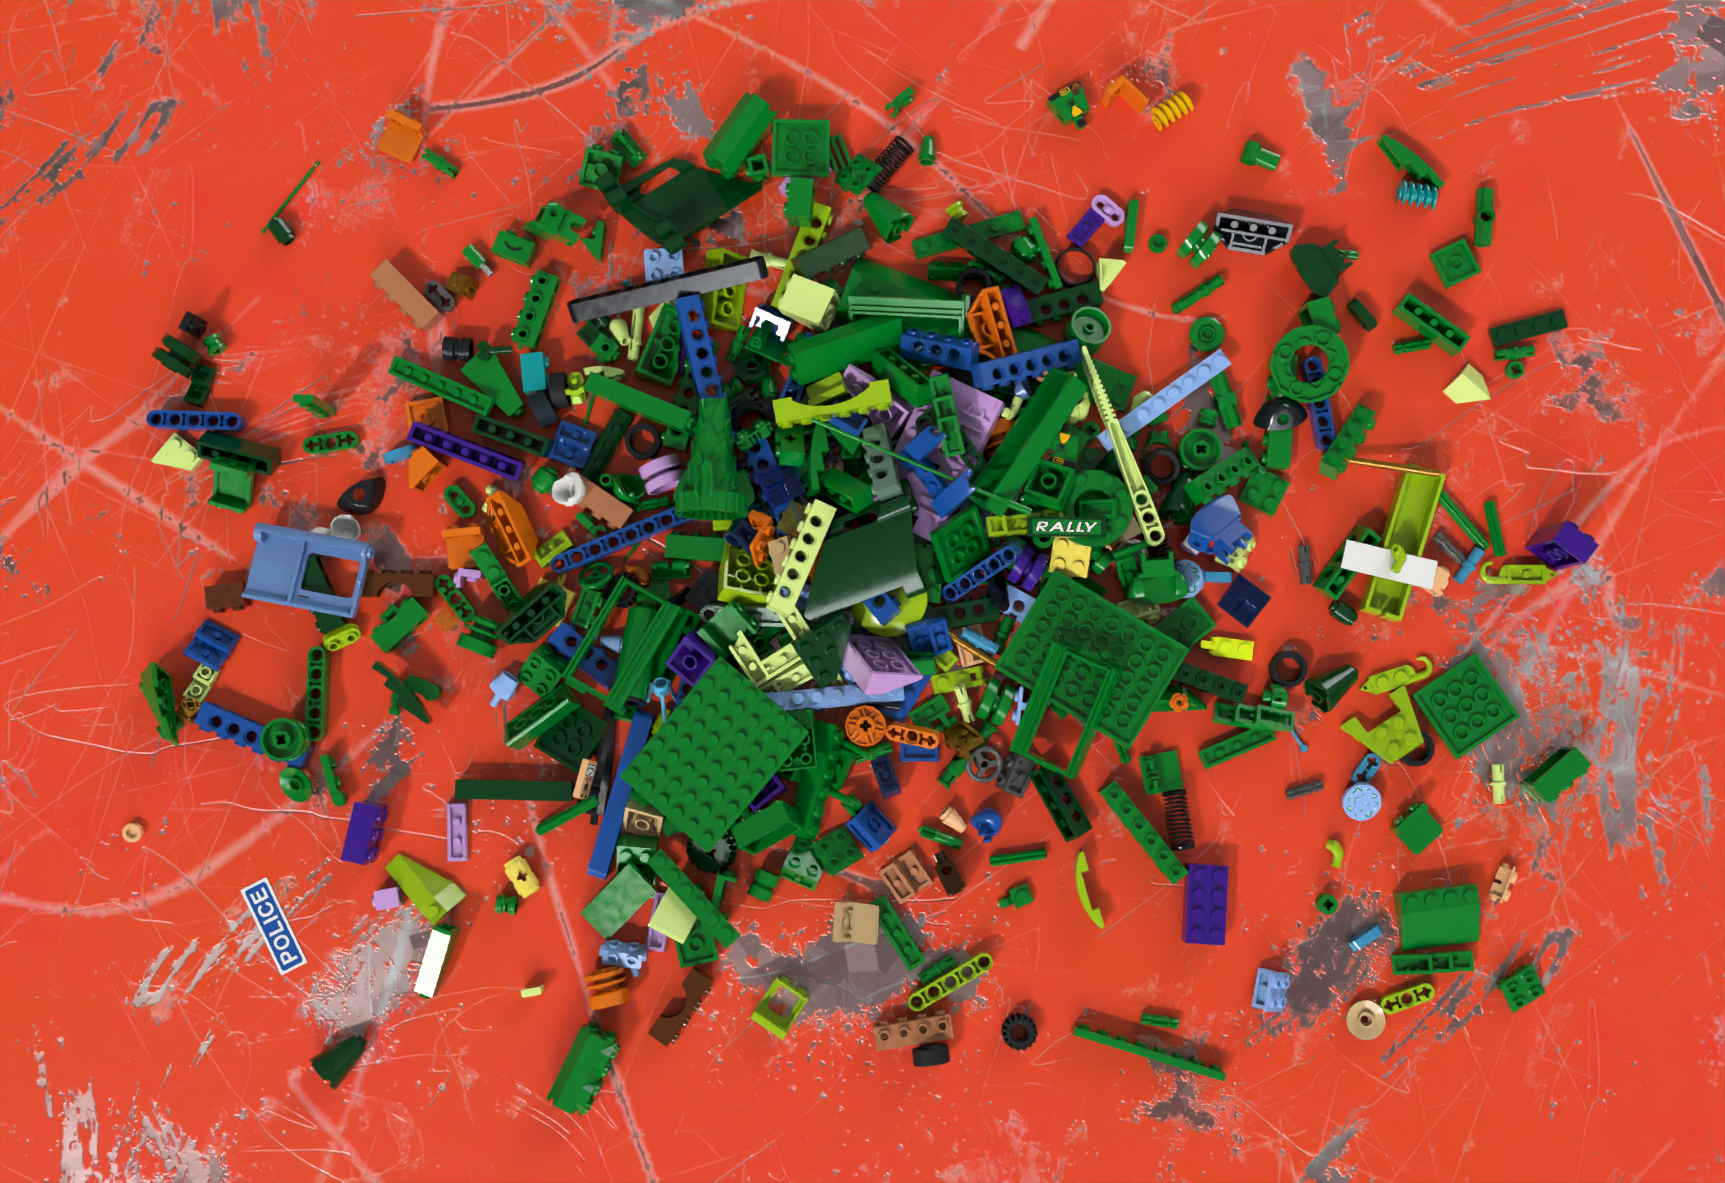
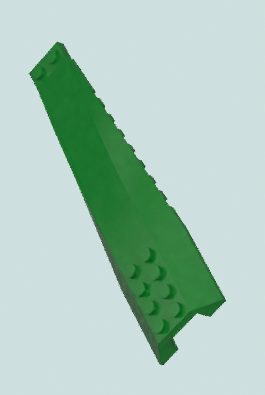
(878, 280)

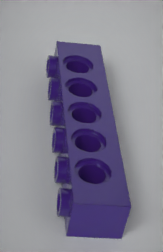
(466, 450)

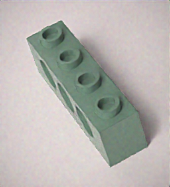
(882, 465)

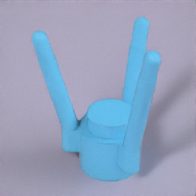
(661, 687)

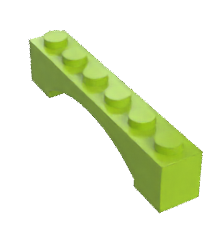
(874, 397)

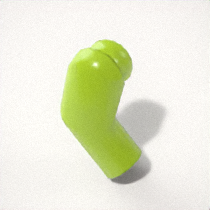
(1399, 558)

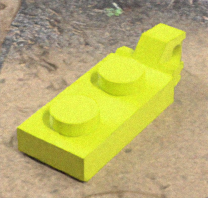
(1228, 648)

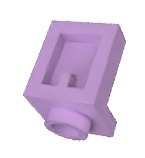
(471, 575)

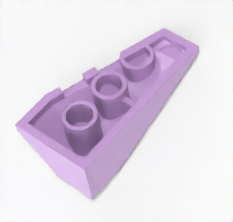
(894, 417)

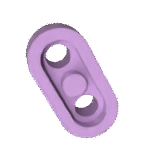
(1108, 210)

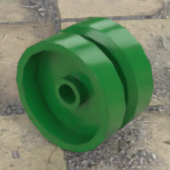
(1200, 245)
(1090, 328)
(1207, 443)
(995, 701)
(281, 730)

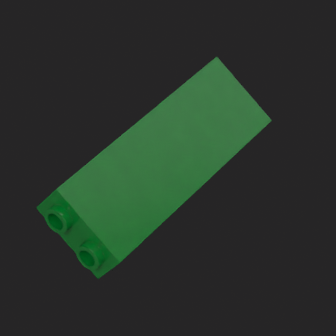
(845, 345)
(641, 404)

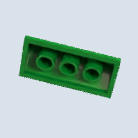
(540, 717)

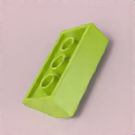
(724, 305)

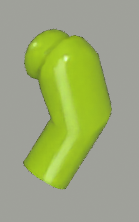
(1337, 851)

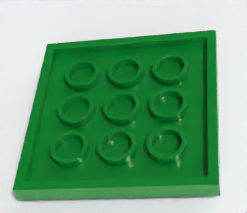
(1465, 706)

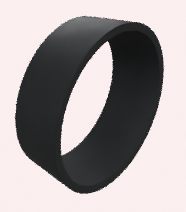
(1067, 284)

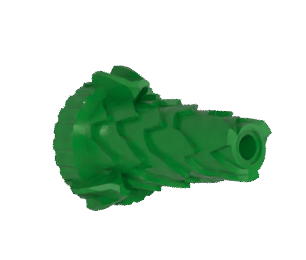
(710, 484)

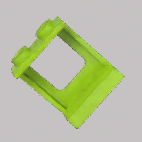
(771, 1020)

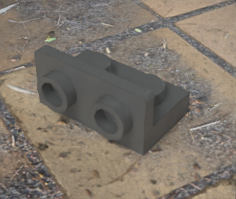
(1014, 774)

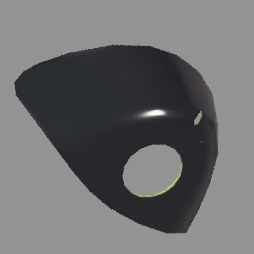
(1267, 416)
(374, 493)

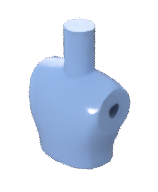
(504, 687)

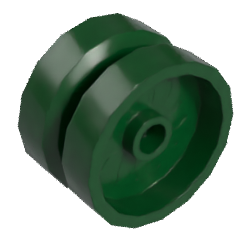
(177, 356)

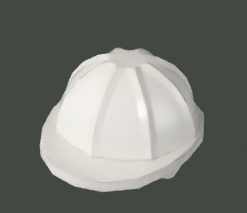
(569, 489)

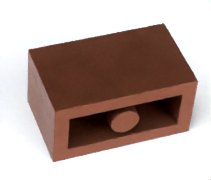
(226, 596)

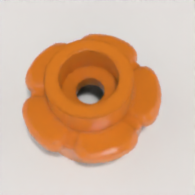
(1179, 697)

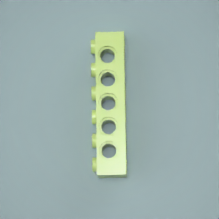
(824, 514)

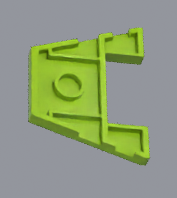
(1394, 736)

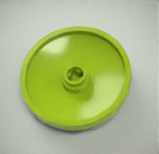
(912, 611)

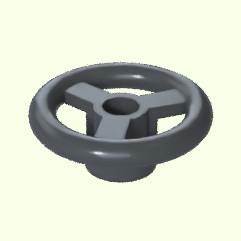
(980, 757)

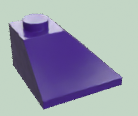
(1015, 306)
(691, 658)

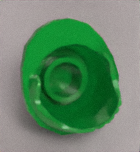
(628, 487)

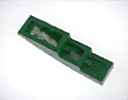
(407, 697)

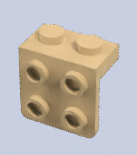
(777, 550)
(856, 922)

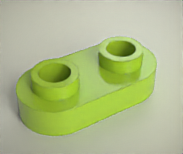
(341, 637)

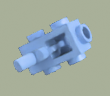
(623, 954)

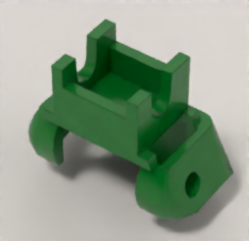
(555, 223)
(1157, 581)

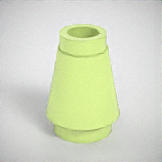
(619, 330)

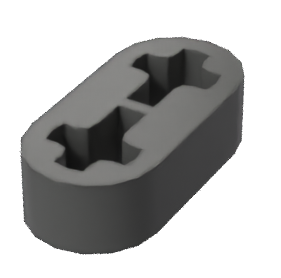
(437, 299)

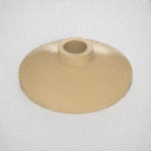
(1375, 1020)

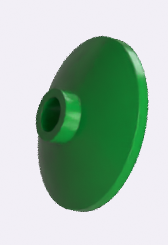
(295, 784)

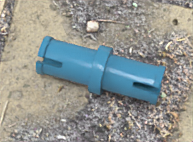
(1468, 565)
(979, 641)

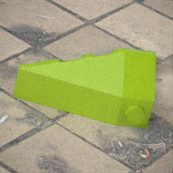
(425, 888)

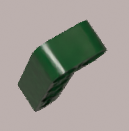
(931, 415)

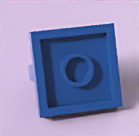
(871, 827)

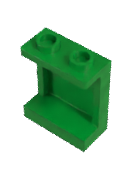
(232, 484)
(723, 626)
(722, 877)

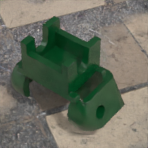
(1319, 266)

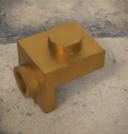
(462, 285)

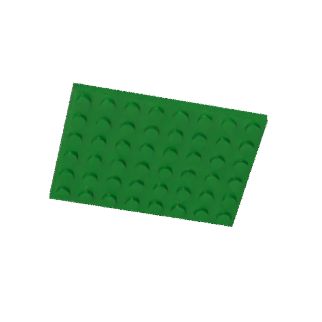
(1101, 630)
(714, 754)

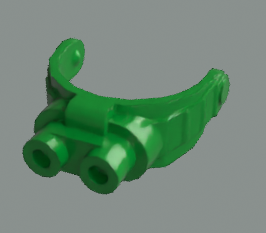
(1154, 438)

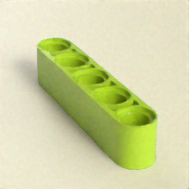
(944, 989)

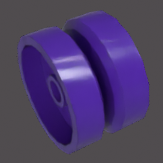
(1030, 568)

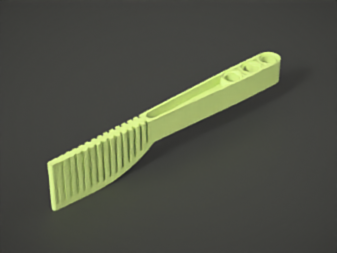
(1124, 456)

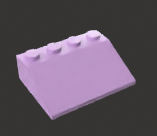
(878, 664)

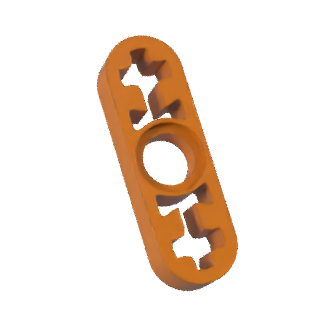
(905, 738)

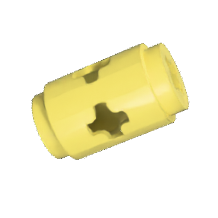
(518, 866)

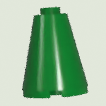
(887, 217)

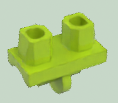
(575, 389)

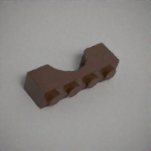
(420, 585)
(667, 1026)

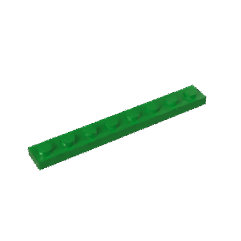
(1158, 1054)

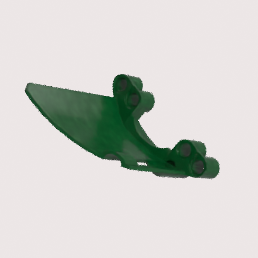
(677, 206)
(868, 558)

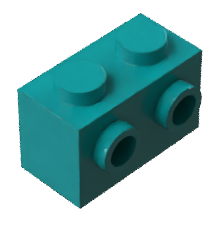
(534, 372)

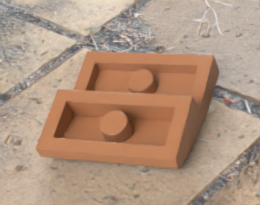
(906, 876)

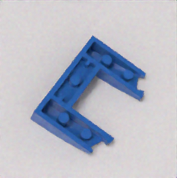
(945, 497)

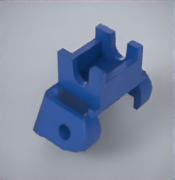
(1219, 523)

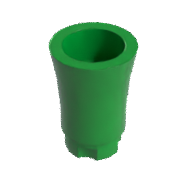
(1041, 546)

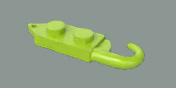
(1518, 574)
(1396, 677)

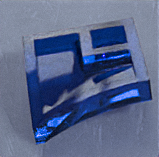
(780, 484)
(1243, 600)

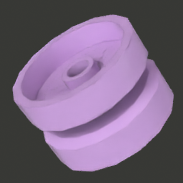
(661, 474)

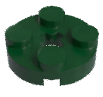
(754, 375)

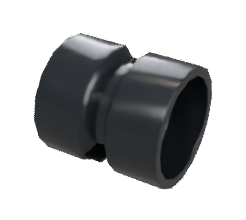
(454, 348)

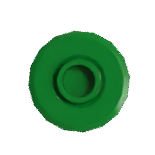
(1206, 334)

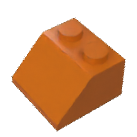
(423, 469)

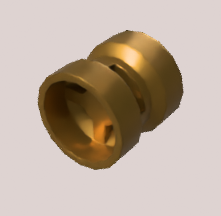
(188, 710)

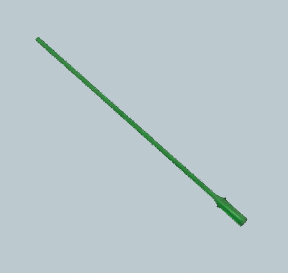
(1008, 502)

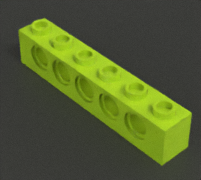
(821, 214)

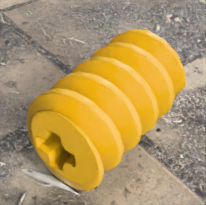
(1171, 108)

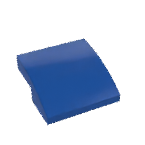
(572, 445)
(929, 636)
(211, 645)

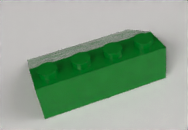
(1438, 915)

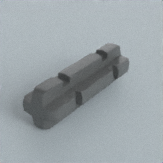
(1448, 547)
(1304, 789)

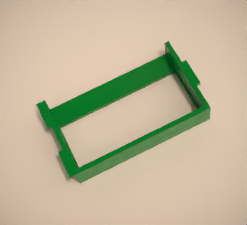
(910, 307)
(641, 656)
(1040, 698)

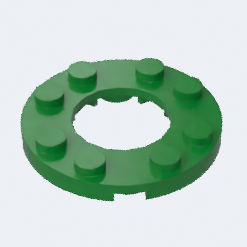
(1331, 381)
(1113, 488)

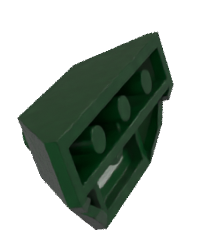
(533, 614)

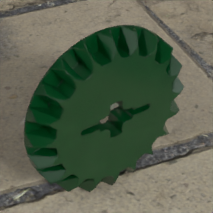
(721, 860)

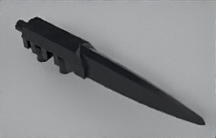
(603, 771)

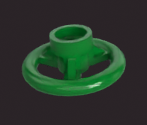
(596, 579)

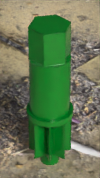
(939, 836)

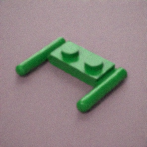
(1126, 563)
(842, 768)

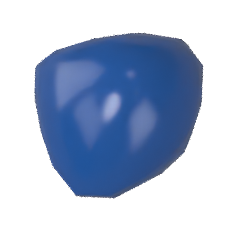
(987, 822)

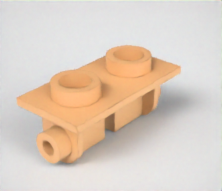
(1507, 877)

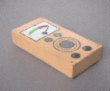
(584, 779)

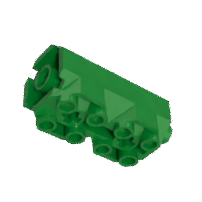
(739, 136)
(583, 1069)

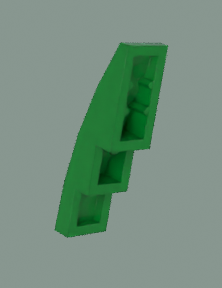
(1404, 158)
(947, 414)
(817, 449)
(1252, 717)
(1432, 962)

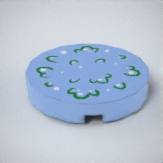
(1193, 574)
(1361, 801)

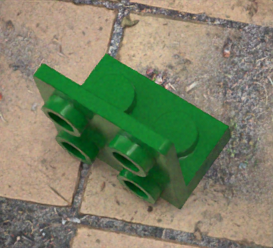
(802, 864)

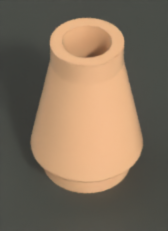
(951, 818)

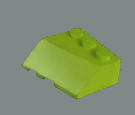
(742, 579)

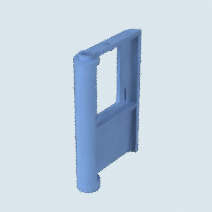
(282, 562)

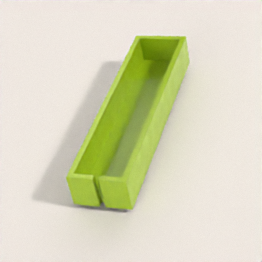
(1408, 526)

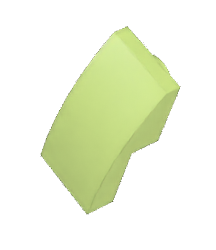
(610, 372)
(202, 683)

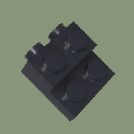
(705, 591)

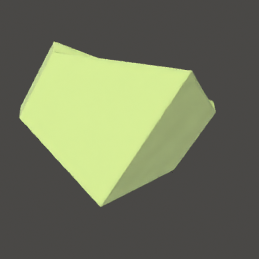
(1106, 271)
(1467, 386)

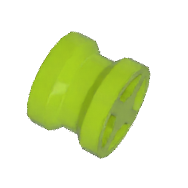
(957, 211)

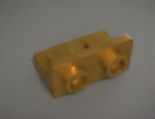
(962, 739)

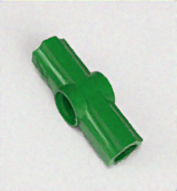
(1483, 229)
(1225, 401)
(763, 636)

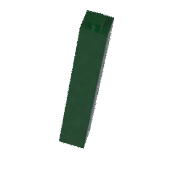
(514, 790)

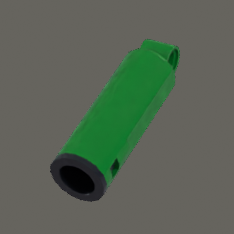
(637, 623)

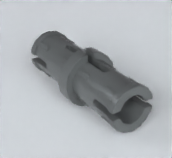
(1304, 564)

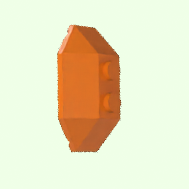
(990, 324)
(511, 528)

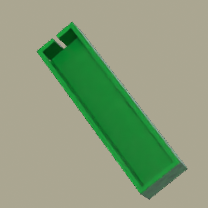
(1028, 439)

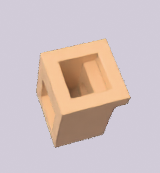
(1440, 581)

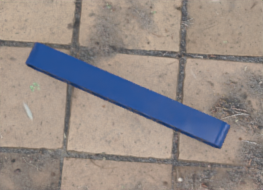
(621, 535)
(614, 813)

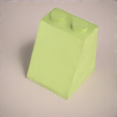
(809, 303)
(673, 917)

